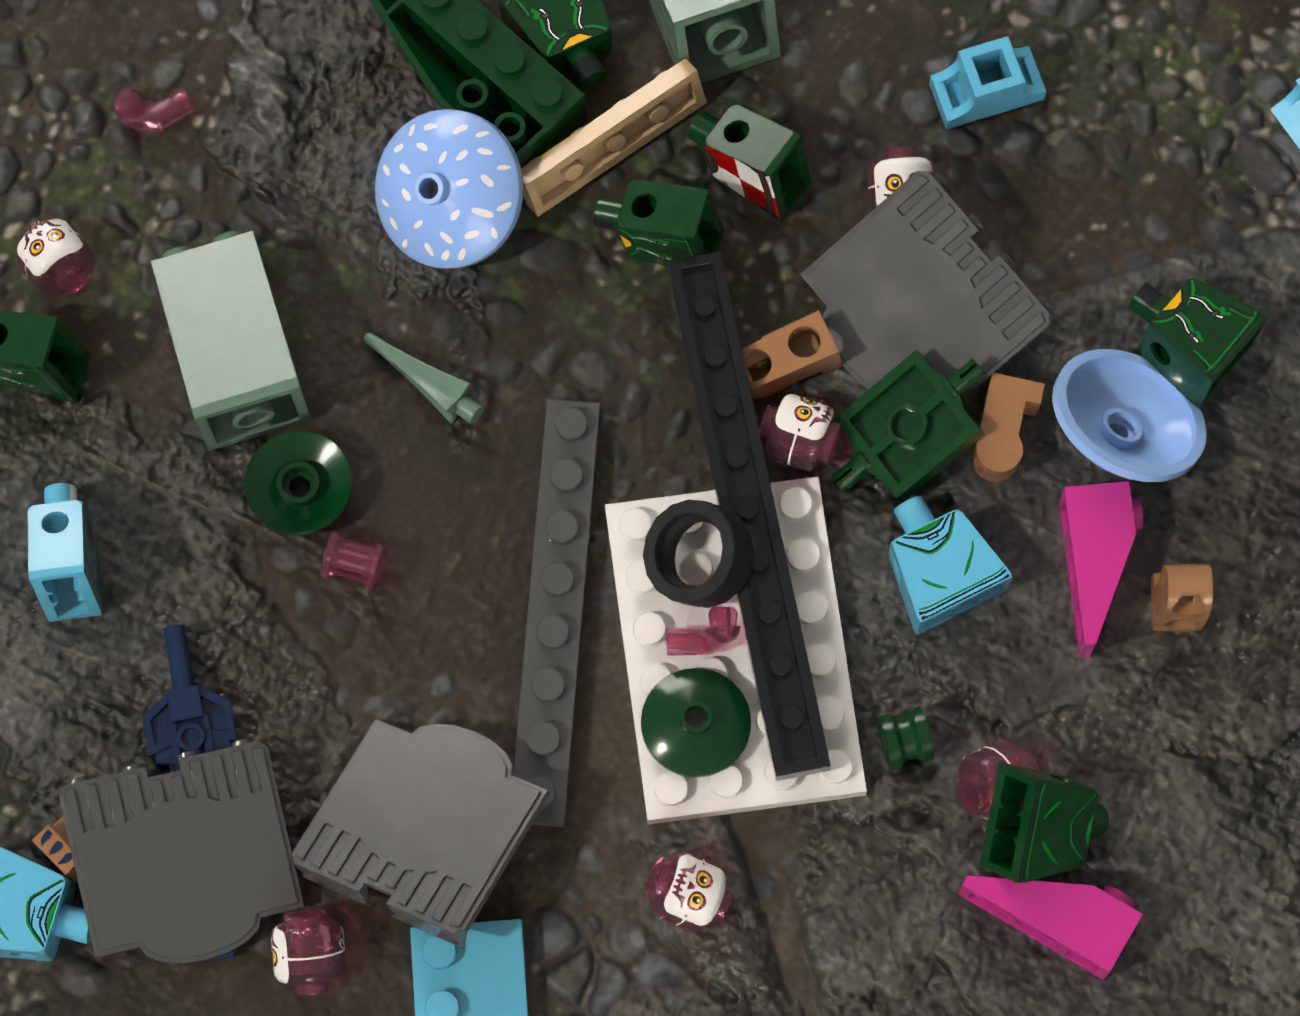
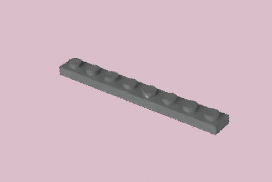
(556, 603)

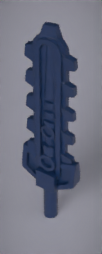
(187, 715)

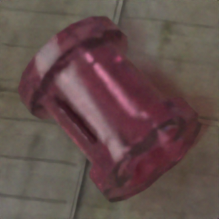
(353, 560)

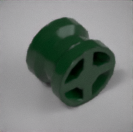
(905, 738)

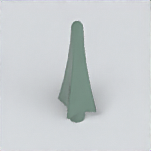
(443, 390)

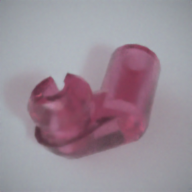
(149, 115)
(704, 640)

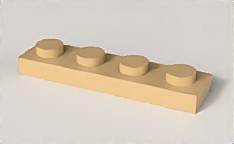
(612, 136)

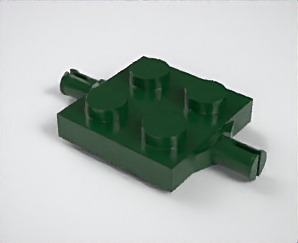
(909, 426)

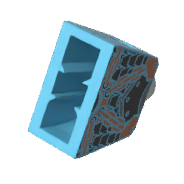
(63, 556)

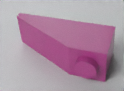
(1097, 538)
(1069, 918)

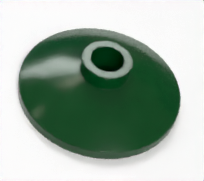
(291, 459)
(692, 749)

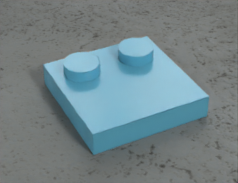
(471, 981)

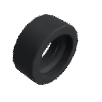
(661, 550)

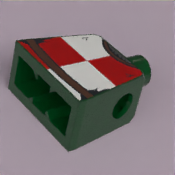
(754, 158)

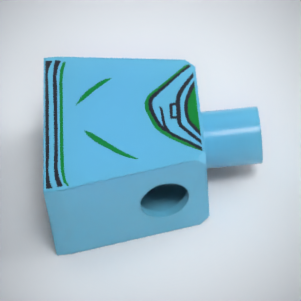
(942, 565)
(36, 910)

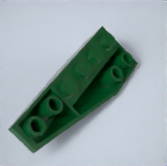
(485, 69)

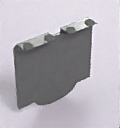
(923, 284)
(423, 822)
(181, 855)

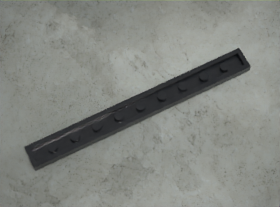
(744, 488)

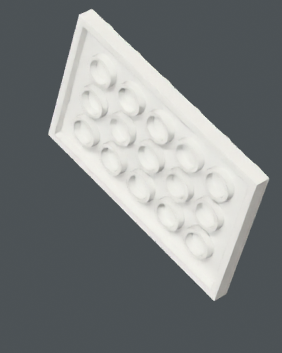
(647, 613)

